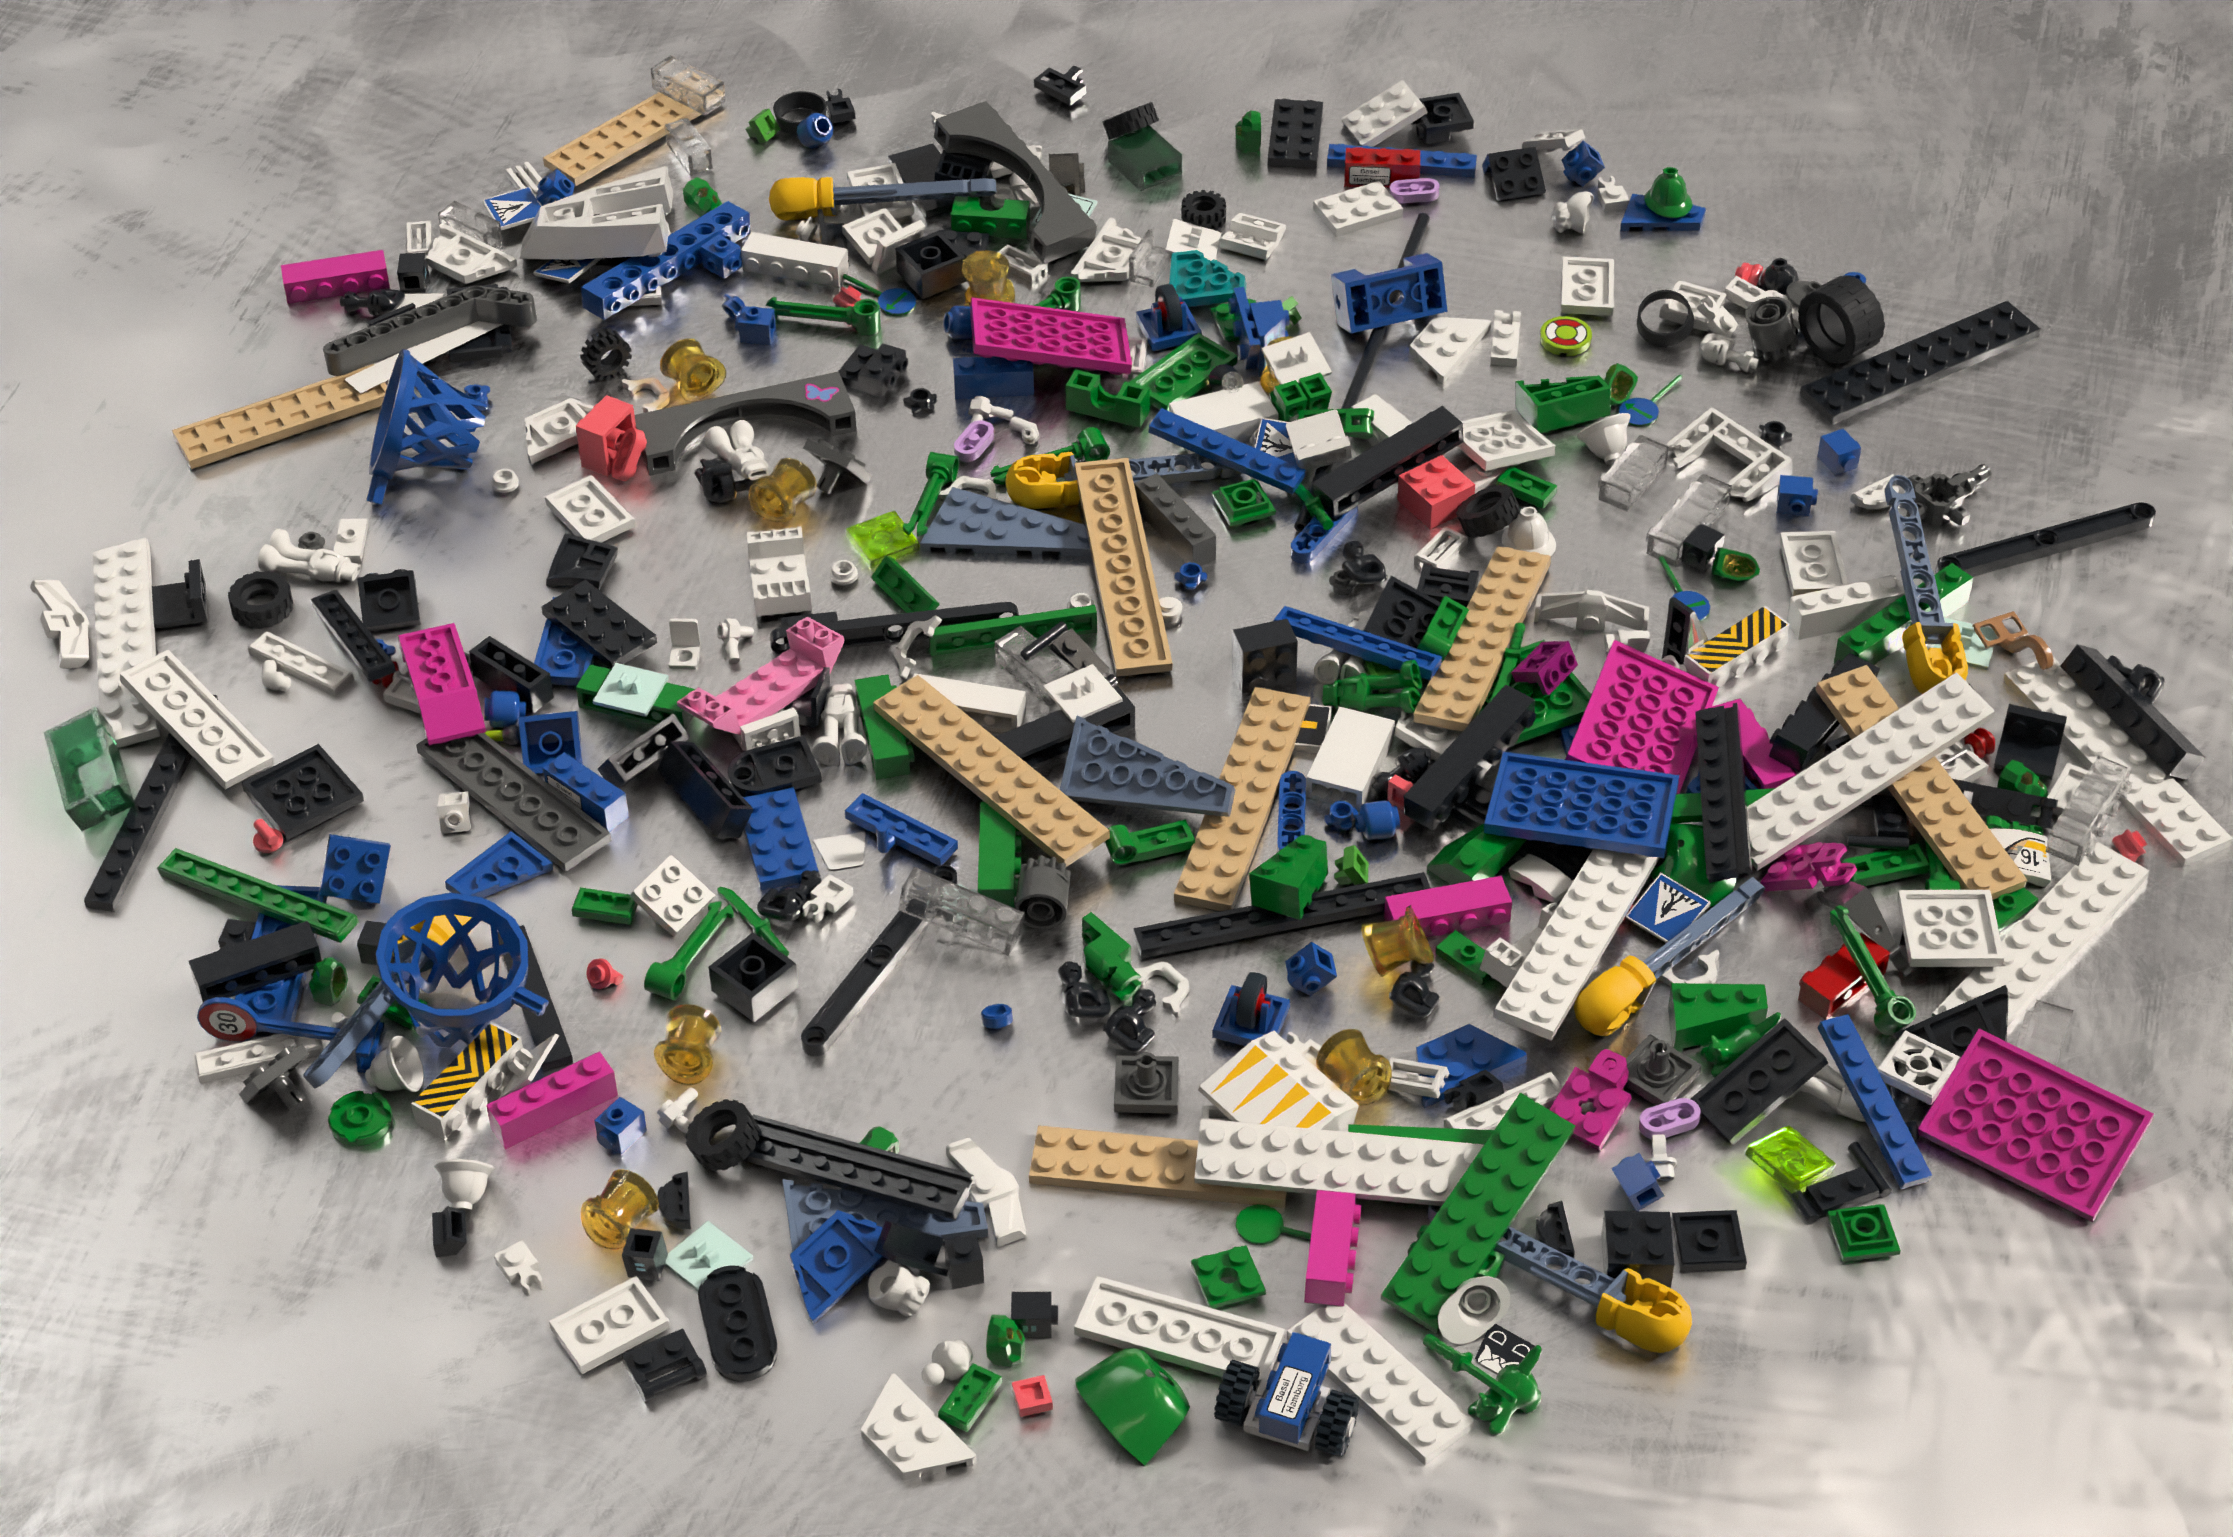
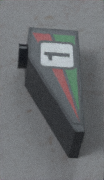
(1682, 631)

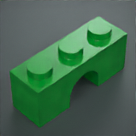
(1007, 222)
(1088, 397)

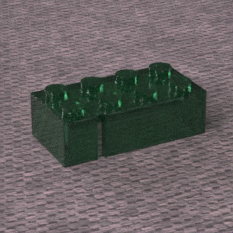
(88, 768)

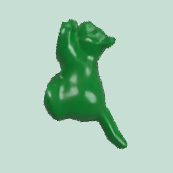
(1727, 1050)
(1518, 1379)

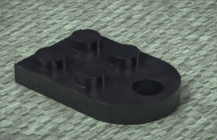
(774, 768)

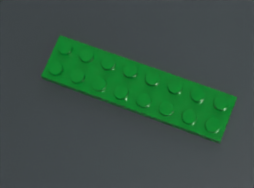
(1478, 1210)

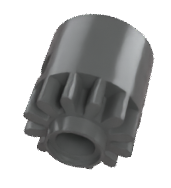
(1771, 327)
(1043, 892)

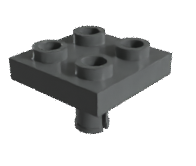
(836, 463)
(1659, 1071)
(276, 1077)
(1146, 1084)

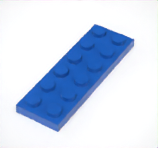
(280, 998)

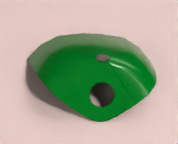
(1688, 864)
(1130, 1404)

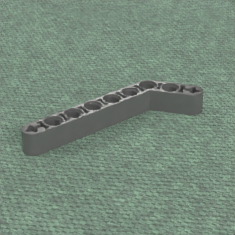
(428, 323)

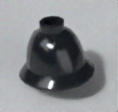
(1777, 276)

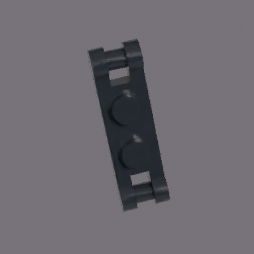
(2009, 804)

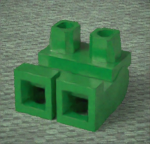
(1306, 394)

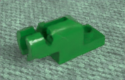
(1109, 958)

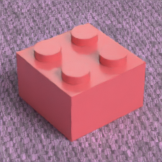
(602, 432)
(1434, 491)

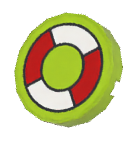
(1565, 335)

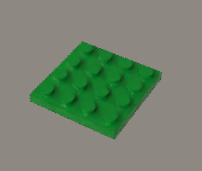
(1552, 711)

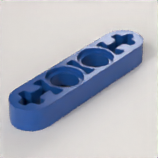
(1317, 544)
(1289, 816)

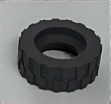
(1130, 121)
(1488, 511)
(260, 584)
(731, 1150)

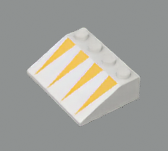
(1278, 1087)

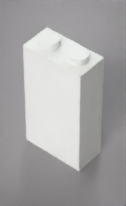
(1228, 413)
(1350, 758)

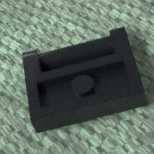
(1450, 583)
(660, 1358)

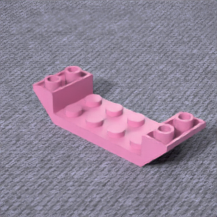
(773, 684)

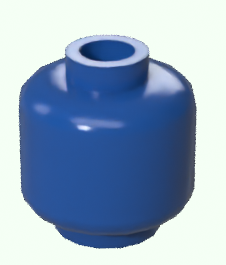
(815, 130)
(958, 323)
(504, 709)
(1377, 820)

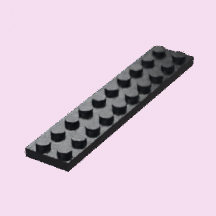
(1919, 362)

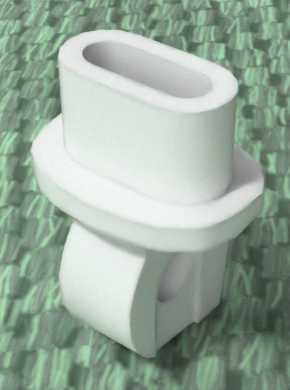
(1636, 639)
(1660, 1160)

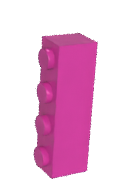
(335, 276)
(1758, 766)
(1455, 906)
(552, 1100)
(1330, 1248)

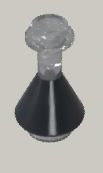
(1225, 378)

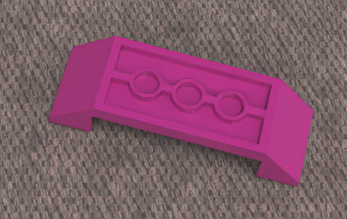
(442, 683)

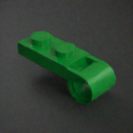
(1443, 628)
(1149, 842)

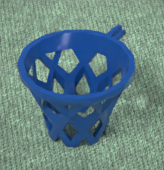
(434, 412)
(500, 993)

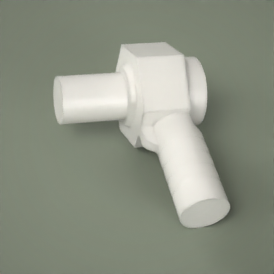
(982, 409)
(730, 632)
(672, 1112)

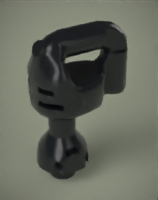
(378, 301)
(726, 488)
(1361, 567)
(2141, 678)
(1409, 763)
(788, 900)
(1412, 990)
(1080, 997)
(1128, 1024)

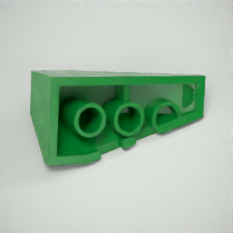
(1474, 856)

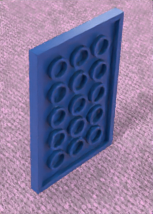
(1582, 804)

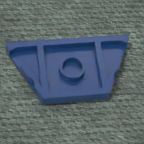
(1465, 1054)
(834, 1261)

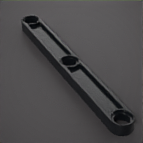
(2063, 536)
(875, 629)
(865, 977)

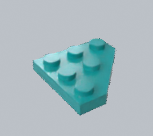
(1202, 280)

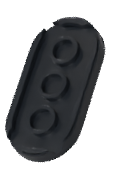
(737, 1323)

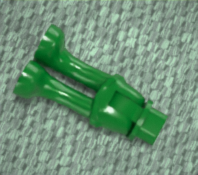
(1357, 691)

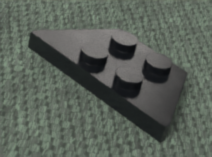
(1957, 1026)

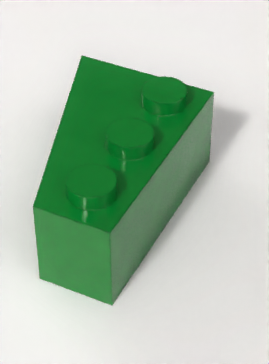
(1564, 403)
(1290, 877)
(1713, 1009)

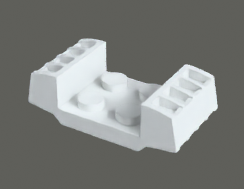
(778, 571)
(1504, 960)

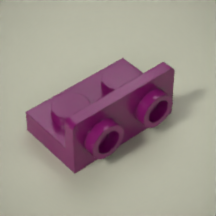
(1547, 665)

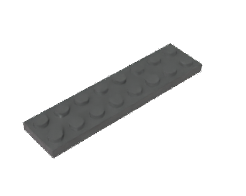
(518, 798)

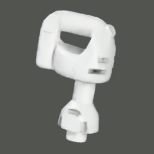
(1718, 349)

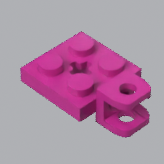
(1807, 865)
(1602, 1088)

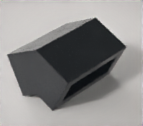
(448, 1231)

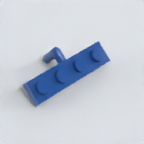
(900, 829)

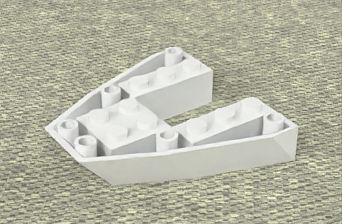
(628, 223)

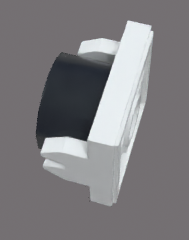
(1915, 1076)

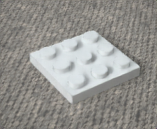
(1503, 441)
(1950, 928)

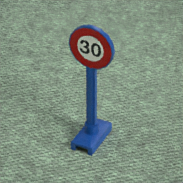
(237, 1022)

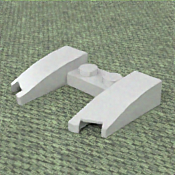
(1716, 429)

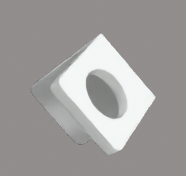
(684, 639)

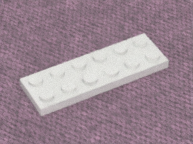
(196, 719)
(1175, 1329)
(1386, 1383)

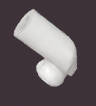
(1028, 429)
(272, 679)

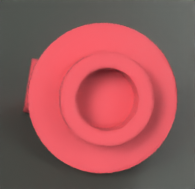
(1749, 272)
(847, 297)
(266, 838)
(2130, 844)
(601, 974)

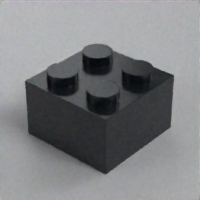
(930, 264)
(1264, 655)
(753, 977)
(1639, 1243)

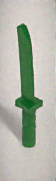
(1314, 507)
(1511, 658)
(760, 927)
(1462, 1362)

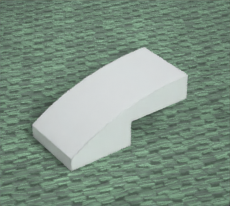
(1544, 878)

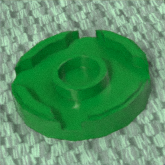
(360, 1118)

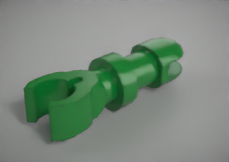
(1997, 822)

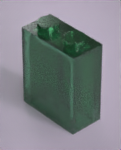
(1145, 158)

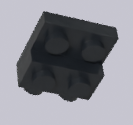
(1444, 115)
(874, 369)
(389, 600)

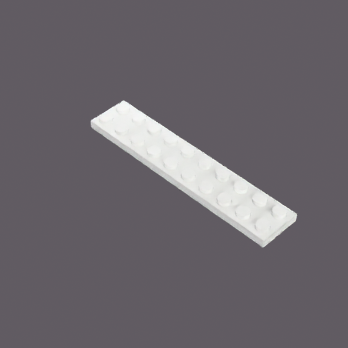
(124, 635)
(2089, 732)
(1863, 767)
(2055, 930)
(1573, 941)
(1330, 1161)

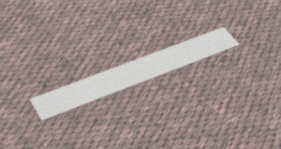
(424, 352)

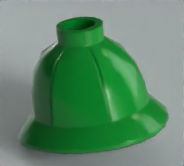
(1669, 195)

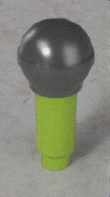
(509, 735)

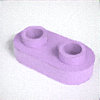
(1415, 190)
(974, 441)
(1667, 1118)

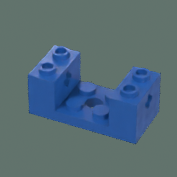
(1364, 301)

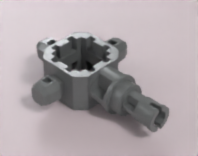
(1952, 492)

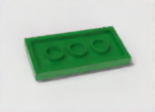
(1184, 371)

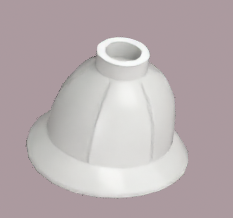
(1607, 437)
(1529, 533)
(396, 1067)
(463, 1181)

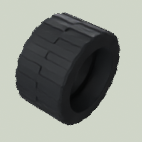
(1841, 319)

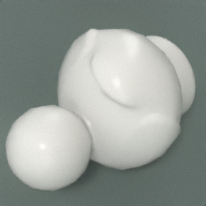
(949, 1362)

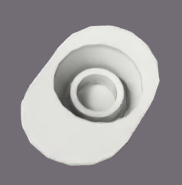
(1473, 1309)

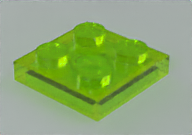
(882, 538)
(1790, 1159)

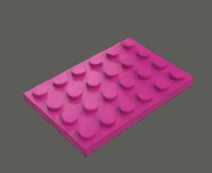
(1050, 336)
(1641, 715)
(2036, 1124)

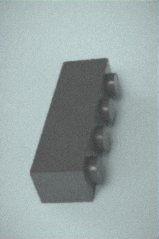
(1175, 521)

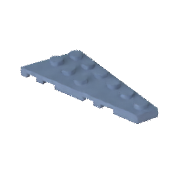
(1001, 527)
(1126, 773)
(813, 1205)

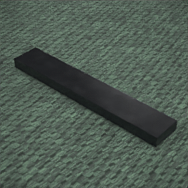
(353, 635)
(548, 1024)

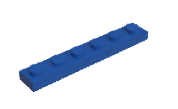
(1430, 162)
(1227, 451)
(1358, 642)
(1874, 1101)

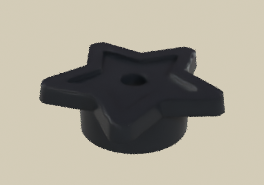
(920, 400)
(1774, 432)

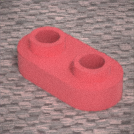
(628, 454)

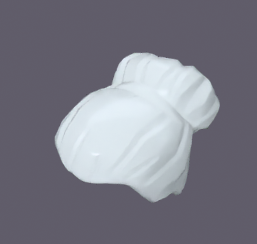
(1573, 213)
(897, 1288)

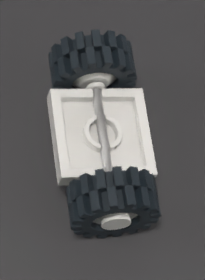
(1331, 1414)

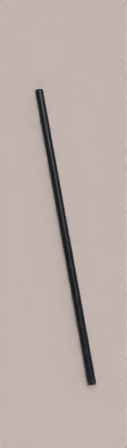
(1368, 357)

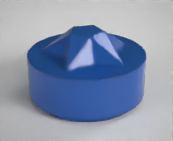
(996, 1016)

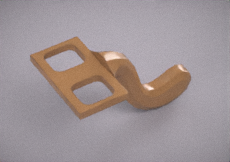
(2011, 642)

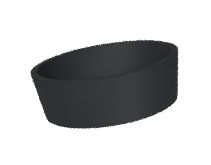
(796, 100)
(1665, 339)

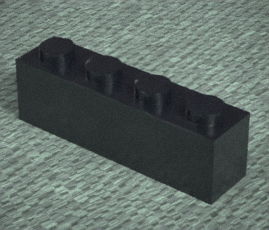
(705, 789)
(256, 962)

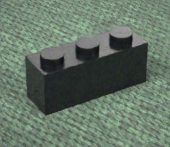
(510, 671)
(642, 752)

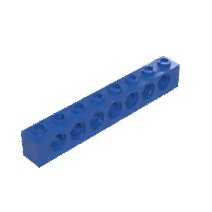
(643, 274)

